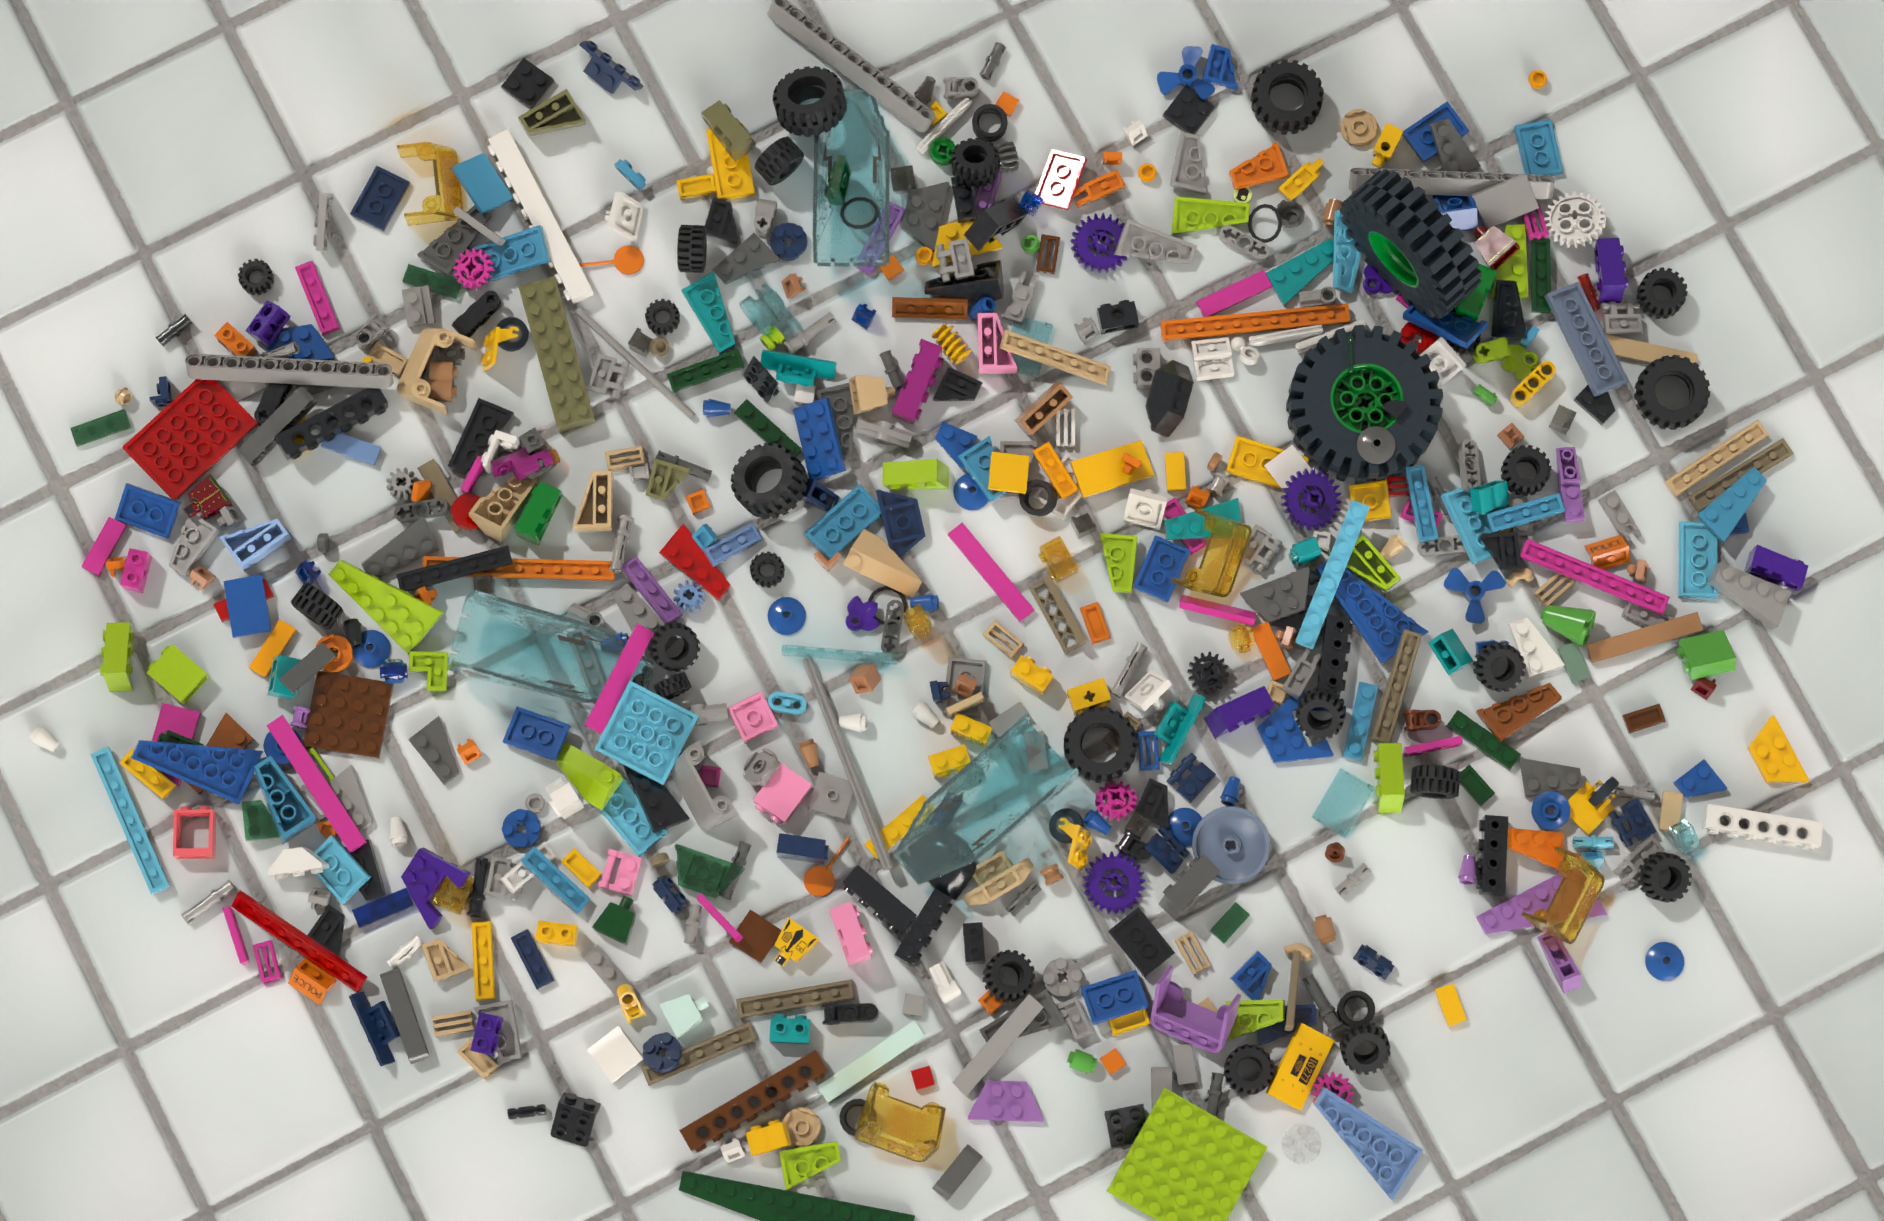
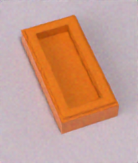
(1095, 623)

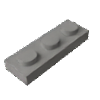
(606, 969)

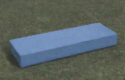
(353, 448)
(732, 545)

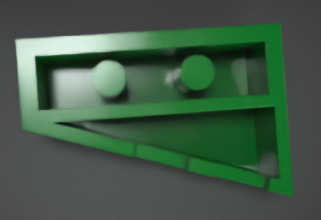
(1473, 303)
(538, 513)

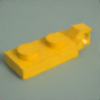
(1301, 180)

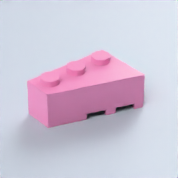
(990, 357)
(851, 933)

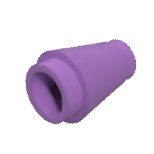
(1467, 873)

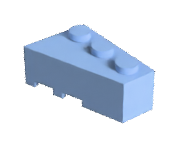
(256, 543)

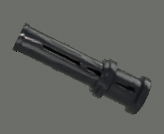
(476, 897)

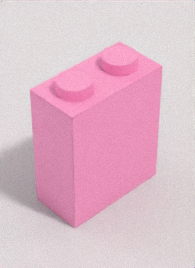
(782, 794)

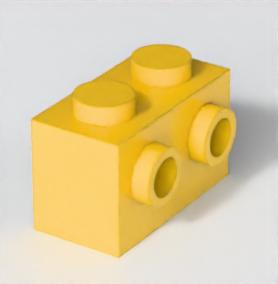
(1032, 675)
(949, 761)

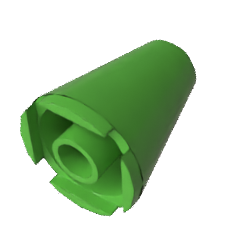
(1570, 622)

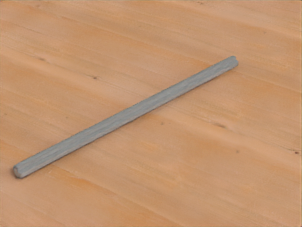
(847, 763)

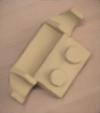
(996, 877)

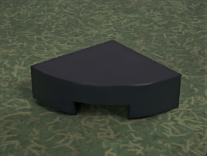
(1395, 408)

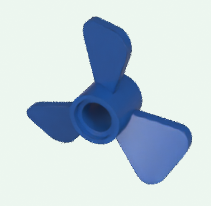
(1170, 80)
(1458, 582)

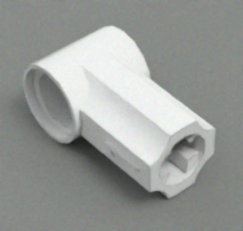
(945, 984)

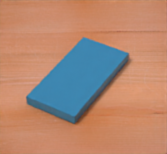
(518, 253)
(844, 522)

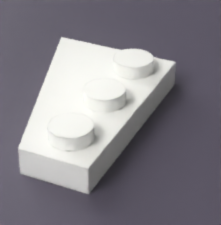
(1534, 648)

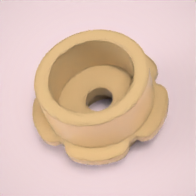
(123, 396)

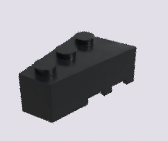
(995, 220)

